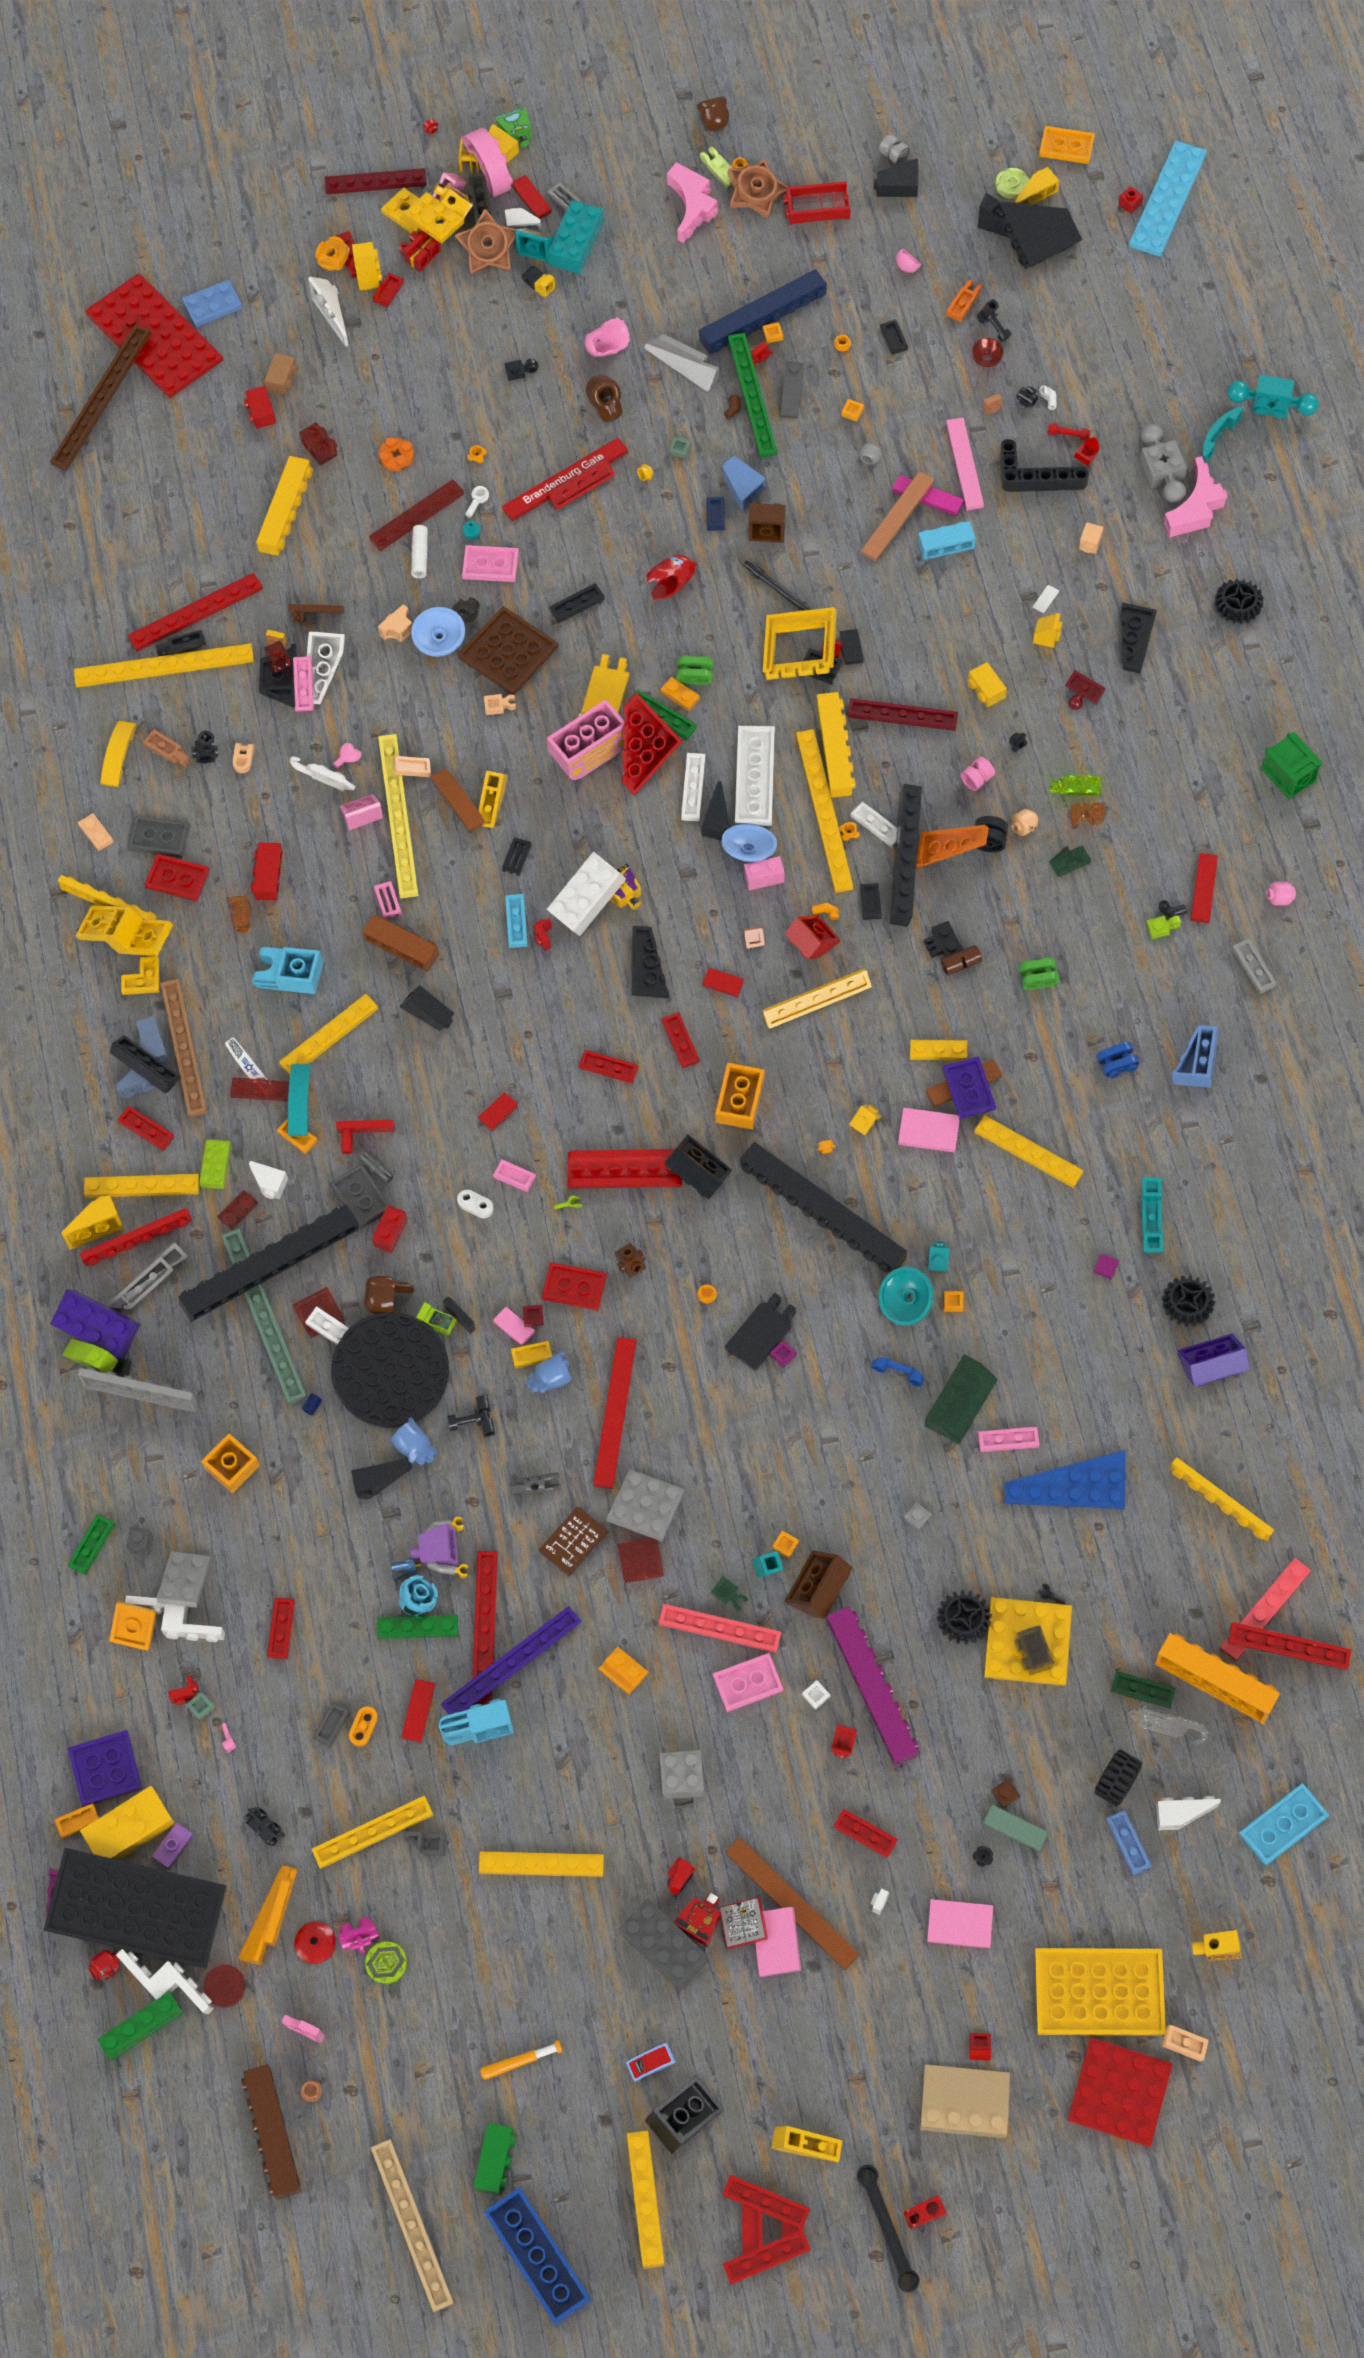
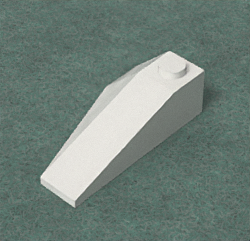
(326, 300)
(326, 653)

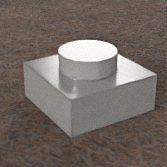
(917, 1516)

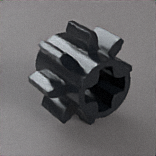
(1027, 397)

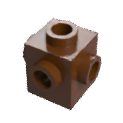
(630, 1260)

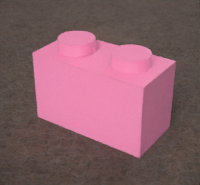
(764, 873)

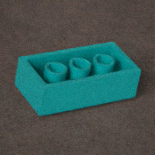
(575, 237)

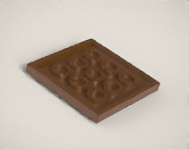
(508, 650)

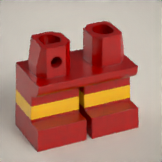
(420, 250)

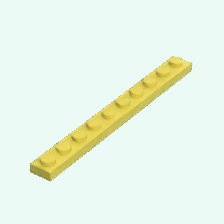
(398, 818)

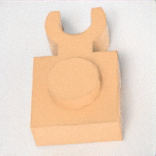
(496, 704)

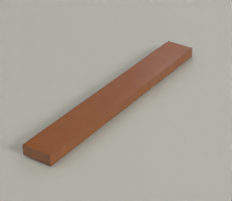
(785, 1897)

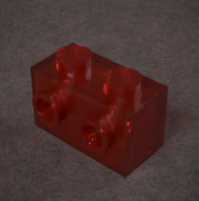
(318, 443)

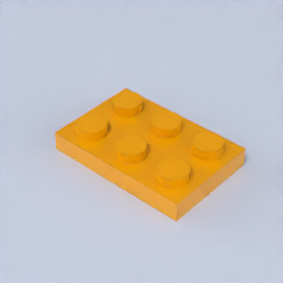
(1067, 145)

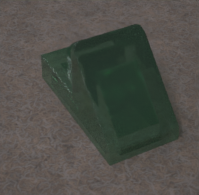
(1069, 860)

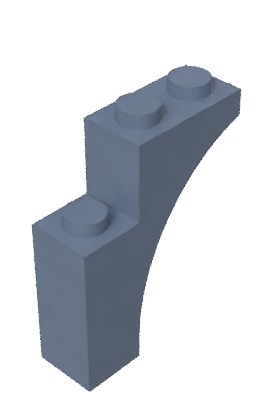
(152, 1043)

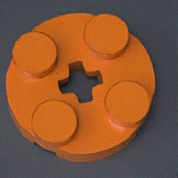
(394, 445)

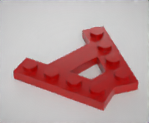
(755, 2256)

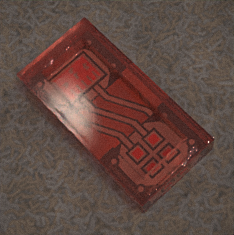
(237, 1209)

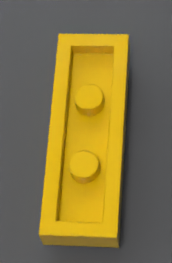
(938, 1050)

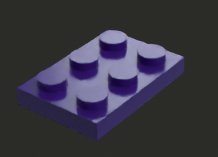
(969, 1087)

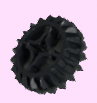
(1233, 605)
(1199, 1292)
(956, 1620)

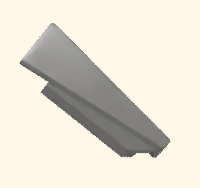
(684, 360)
(147, 1278)

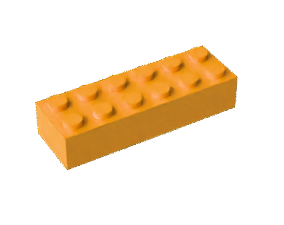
(1217, 1678)

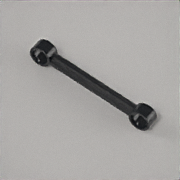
(888, 2228)

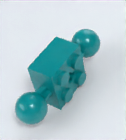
(1273, 397)

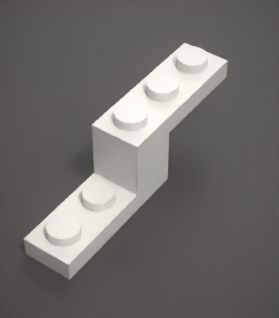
(175, 1621)
(165, 1980)

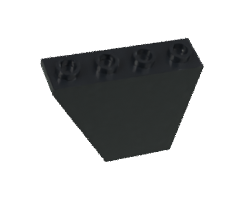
(1037, 230)

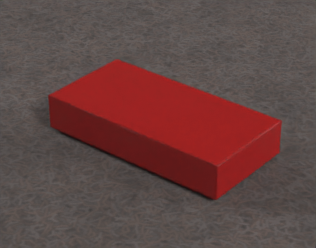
(388, 290)
(723, 982)
(498, 1111)

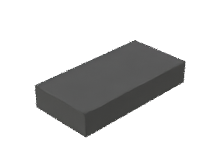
(331, 1724)

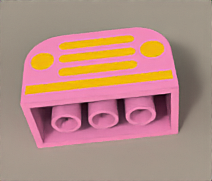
(588, 741)

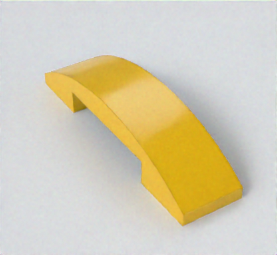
(116, 753)

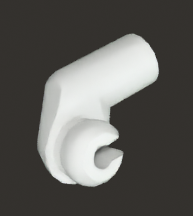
(1050, 395)

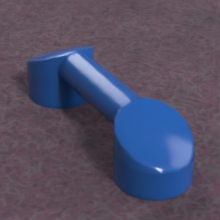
(881, 1364)

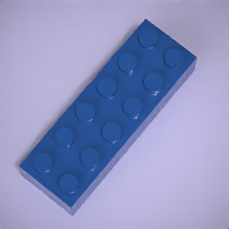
(537, 2256)

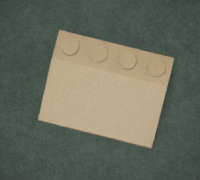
(965, 2101)

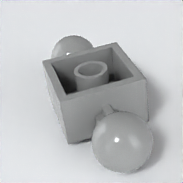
(1163, 463)

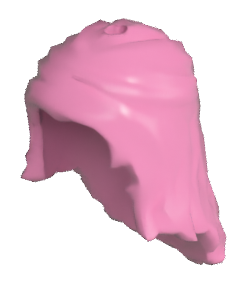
(612, 336)

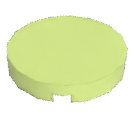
(1011, 182)

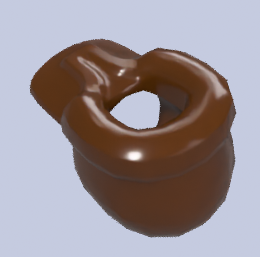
(714, 113)
(600, 387)
(380, 1293)

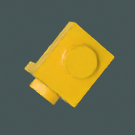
(865, 1118)

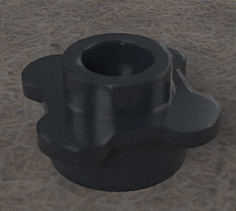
(1017, 741)

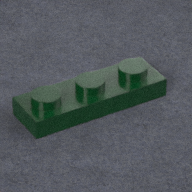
(1143, 1689)

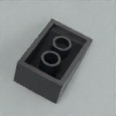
(683, 2114)

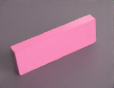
(303, 684)
(1008, 1439)

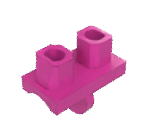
(358, 1937)

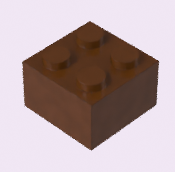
(767, 522)

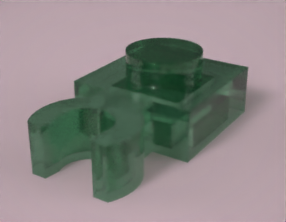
(726, 1592)

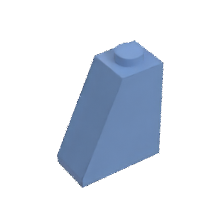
(742, 481)

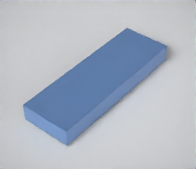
(1128, 1842)

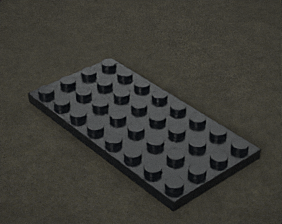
(135, 1908)

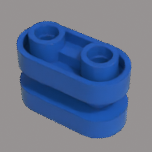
(1115, 1068)

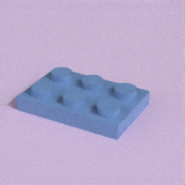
(212, 303)

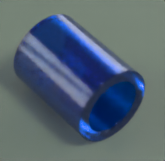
(312, 1404)

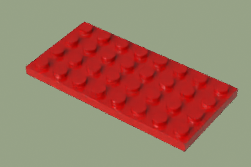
(175, 350)

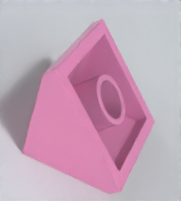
(361, 811)

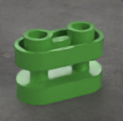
(694, 670)
(1039, 973)

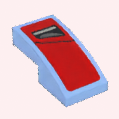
(650, 2062)

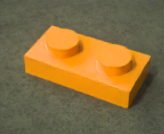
(680, 694)

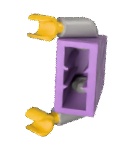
(439, 1547)

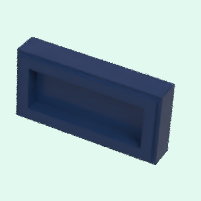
(715, 513)

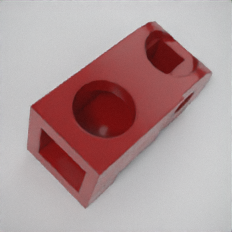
(925, 2212)

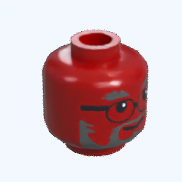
(104, 1965)

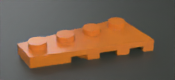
(949, 842)

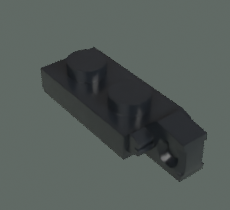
(181, 643)

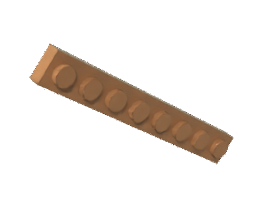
(184, 1048)

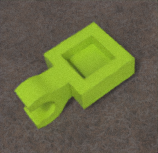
(1161, 927)

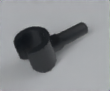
(1049, 1594)

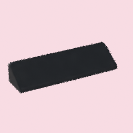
(144, 1064)

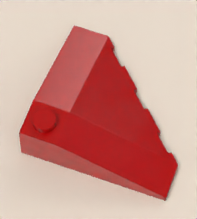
(646, 743)

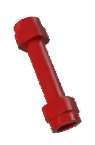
(1054, 429)

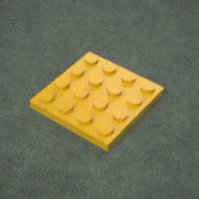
(1018, 1615)

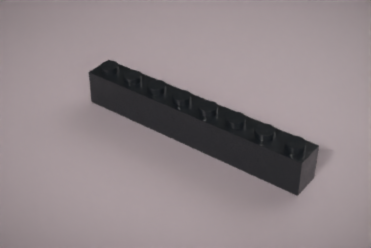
(905, 855)

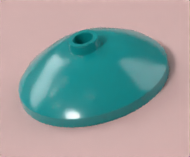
(896, 1292)

